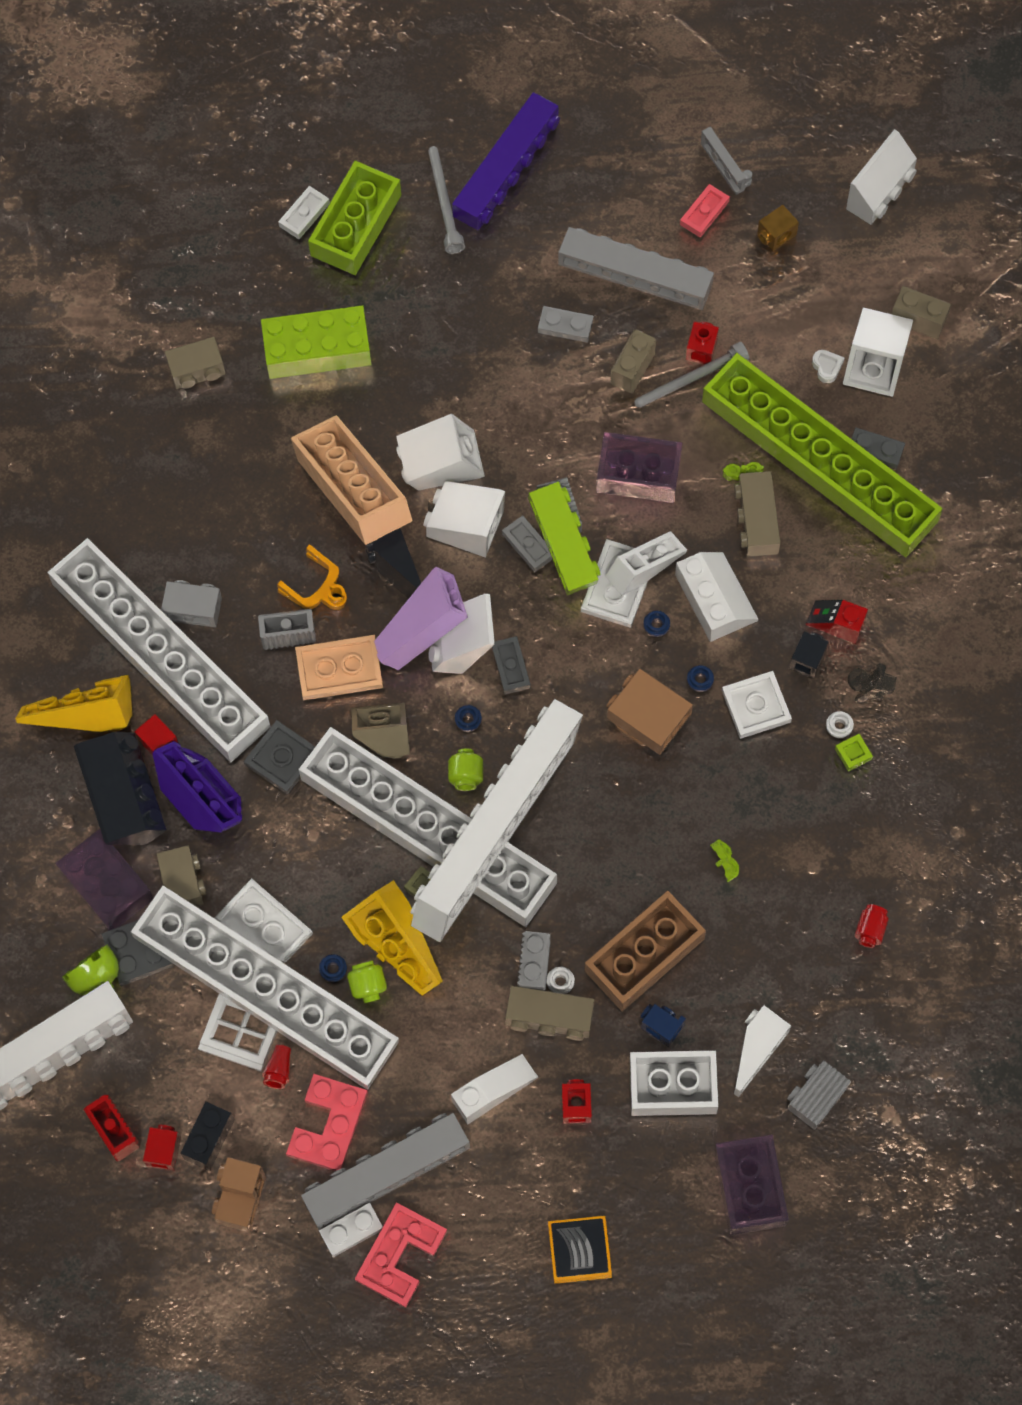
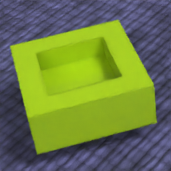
(853, 752)

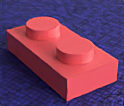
(704, 210)

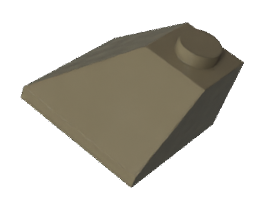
(382, 729)

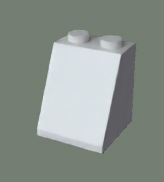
(877, 352)
(439, 453)
(465, 516)

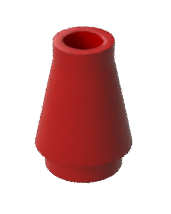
(278, 1068)

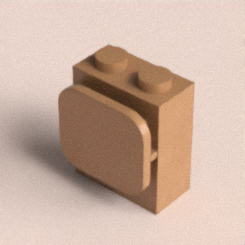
(648, 711)

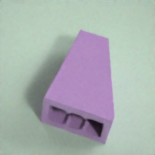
(422, 620)

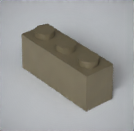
(757, 514)
(549, 1013)

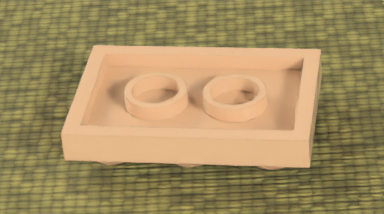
(338, 667)

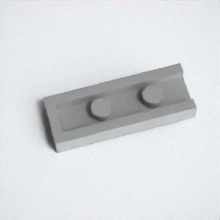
(724, 162)

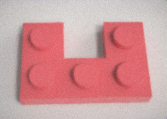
(346, 1107)
(379, 1266)

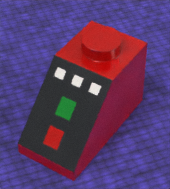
(838, 618)

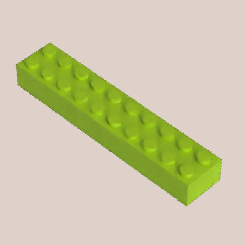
(821, 455)

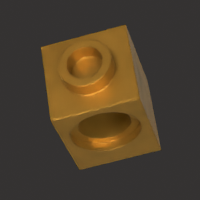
(777, 228)

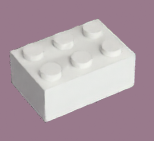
(673, 1083)

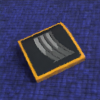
(579, 1249)

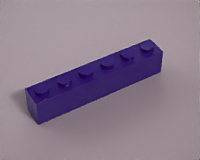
(505, 161)

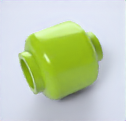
(465, 770)
(367, 981)

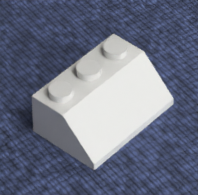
(882, 179)
(714, 594)

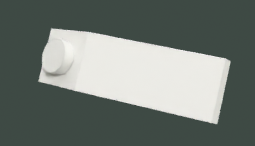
(644, 562)
(761, 1039)
(492, 1088)

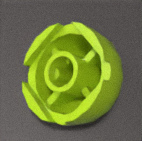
(93, 971)

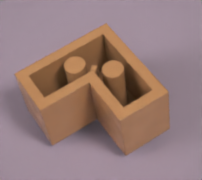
(240, 1195)

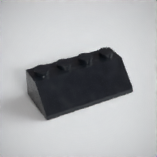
(120, 789)

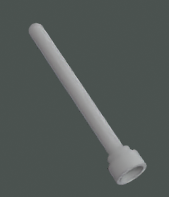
(453, 240)
(692, 376)

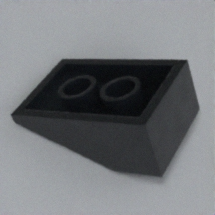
(394, 561)

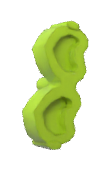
(732, 471)
(729, 864)

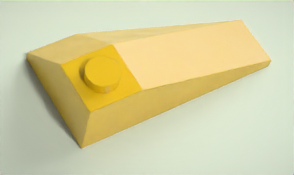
(93, 710)
(385, 926)

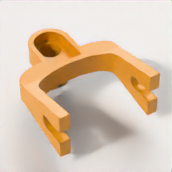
(325, 592)

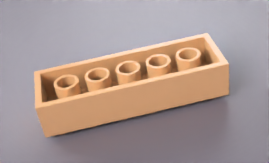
(351, 479)

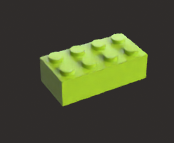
(355, 217)
(316, 342)

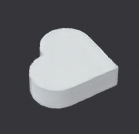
(827, 365)

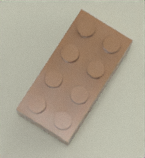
(645, 951)

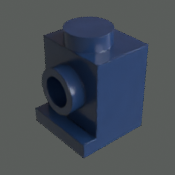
(662, 1023)

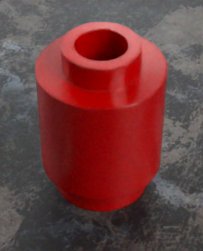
(871, 926)

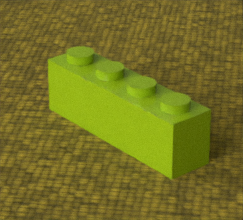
(563, 538)

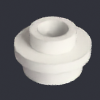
(842, 717)
(560, 972)

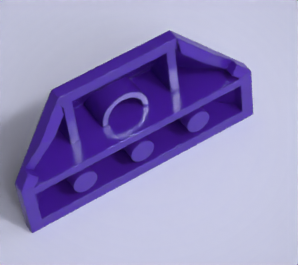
(196, 788)

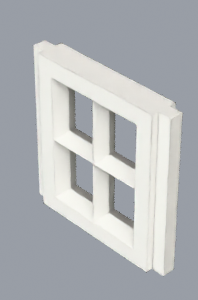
(233, 1052)

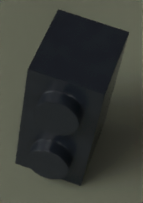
(207, 1136)

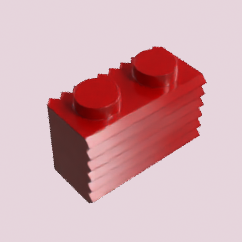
(112, 1127)

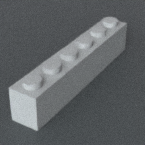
(635, 268)
(386, 1170)

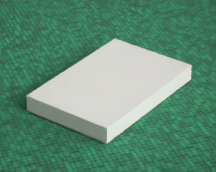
(603, 598)
(264, 922)

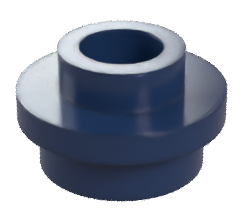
(656, 616)
(700, 671)
(468, 710)
(329, 960)

